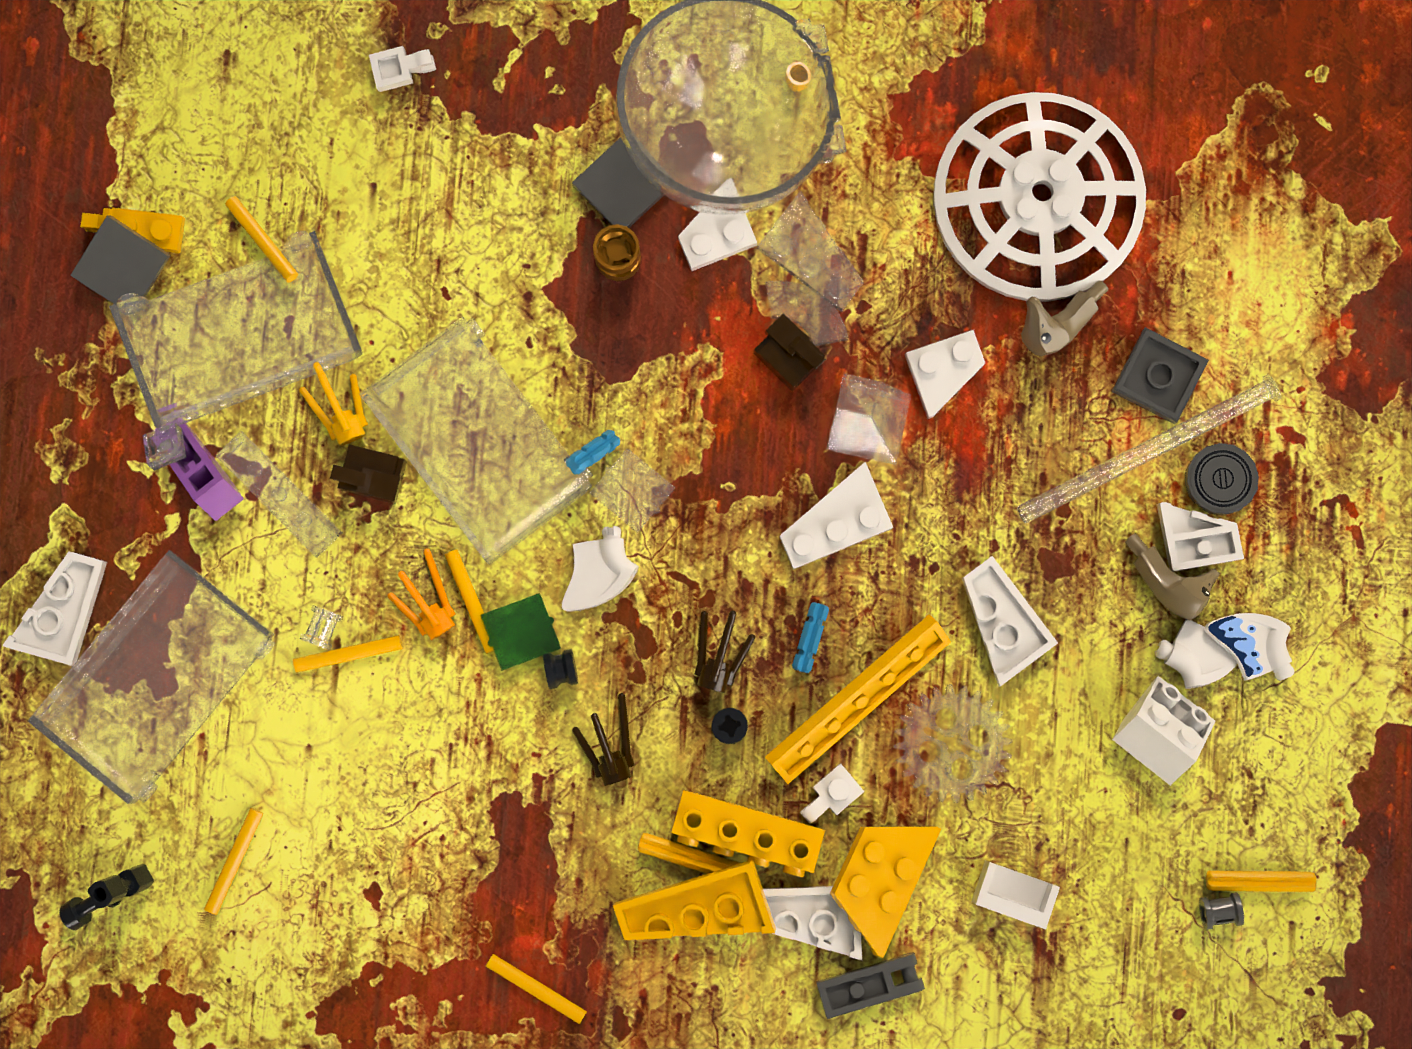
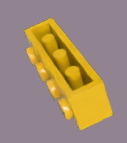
(747, 831)

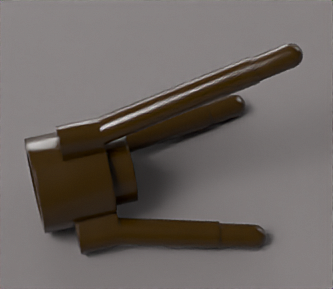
(716, 673)
(612, 765)

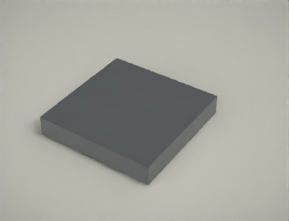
(616, 187)
(119, 262)
(1159, 375)

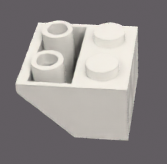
(1164, 731)

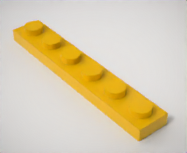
(858, 699)

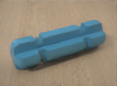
(593, 452)
(810, 637)

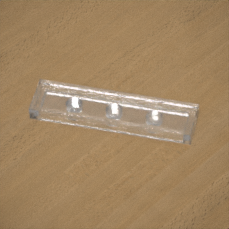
(279, 494)

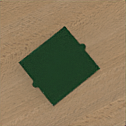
(520, 632)

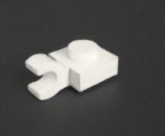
(394, 67)
(835, 792)

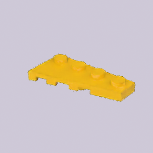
(714, 903)

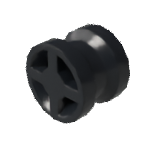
(560, 669)
(725, 728)

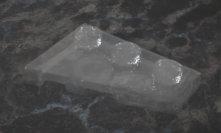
(810, 254)

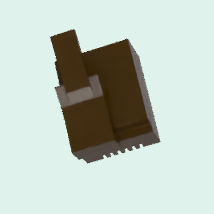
(789, 352)
(370, 474)

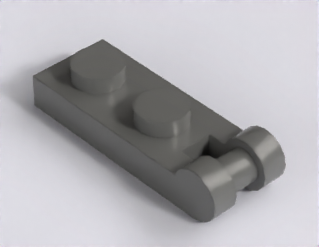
(869, 986)

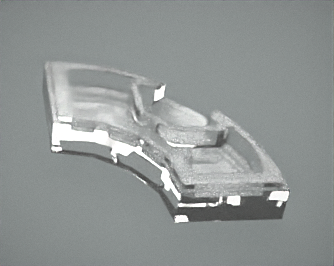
(808, 310)

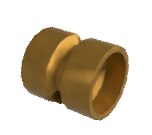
(617, 252)

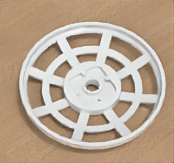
(1028, 213)

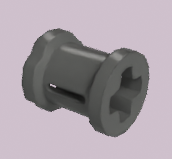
(1221, 911)

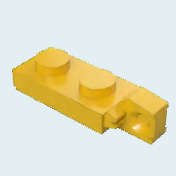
(159, 228)

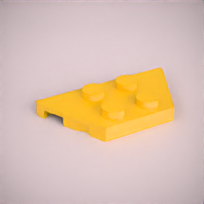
(881, 879)

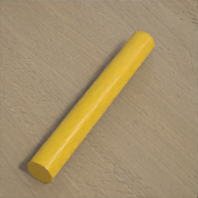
(261, 239)
(469, 595)
(347, 654)
(233, 861)
(536, 988)

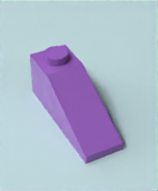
(205, 477)

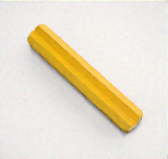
(682, 854)
(1261, 881)

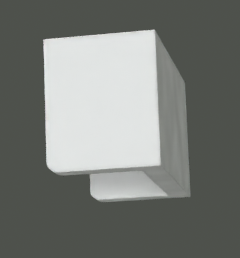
(1015, 894)

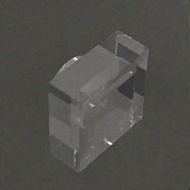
(164, 446)

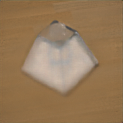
(868, 419)

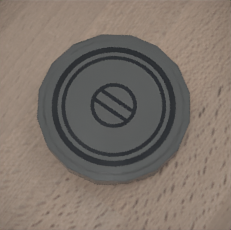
(1221, 479)

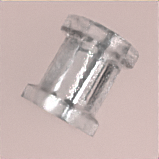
(319, 615)

